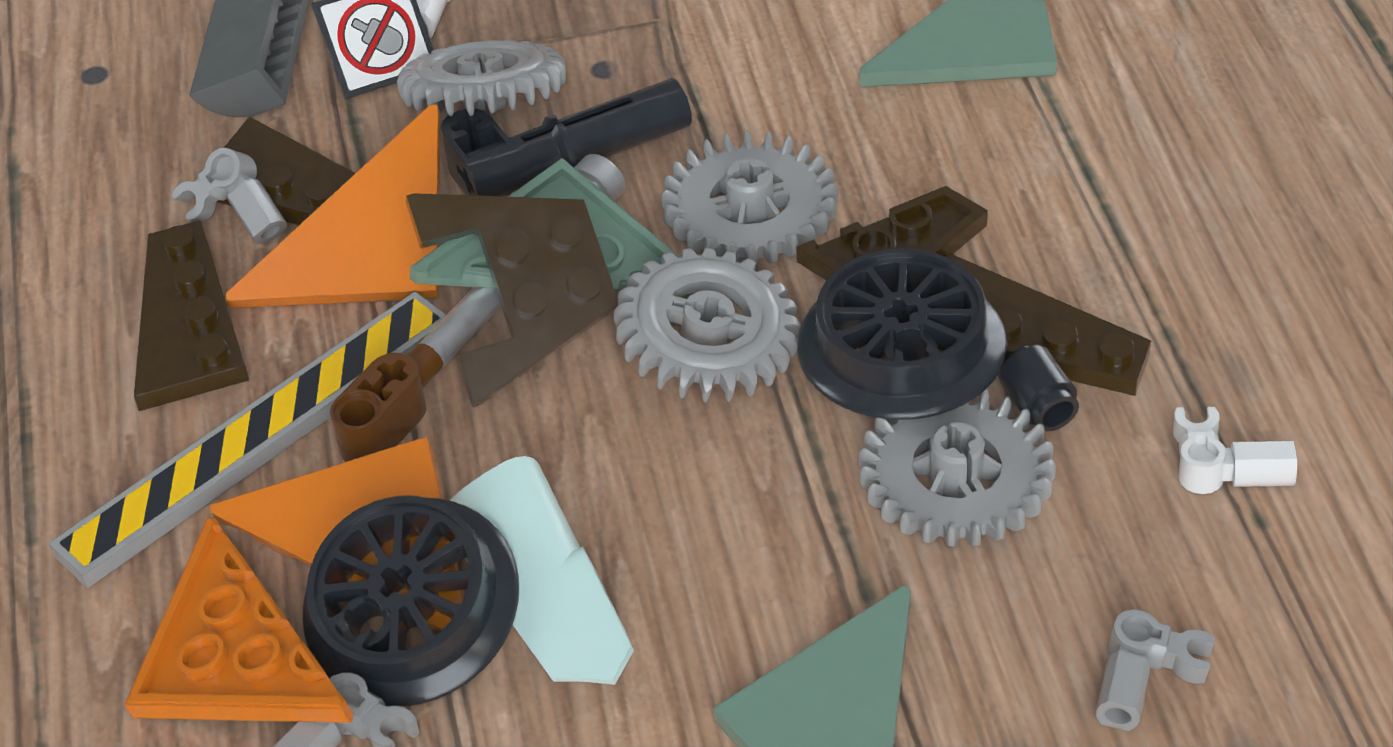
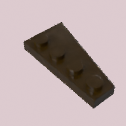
(289, 171)
(184, 323)
(1081, 343)

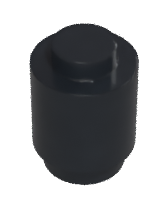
(1039, 385)

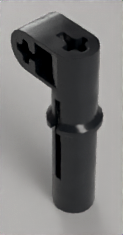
(493, 165)

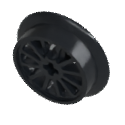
(902, 311)
(381, 658)

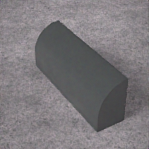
(248, 56)

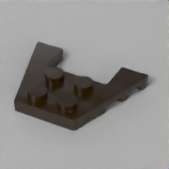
(542, 269)

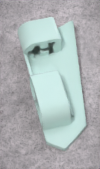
(561, 599)

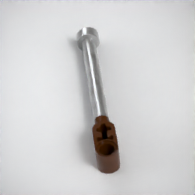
(389, 393)

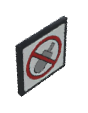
(371, 40)

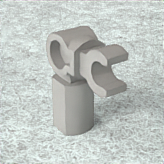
(232, 177)
(1134, 648)
(369, 720)

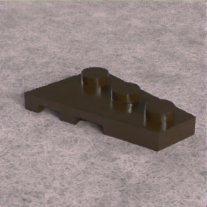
(931, 222)

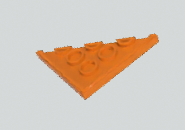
(360, 237)
(304, 510)
(229, 650)

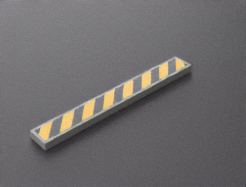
(235, 447)

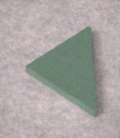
(969, 43)
(621, 237)
(831, 692)

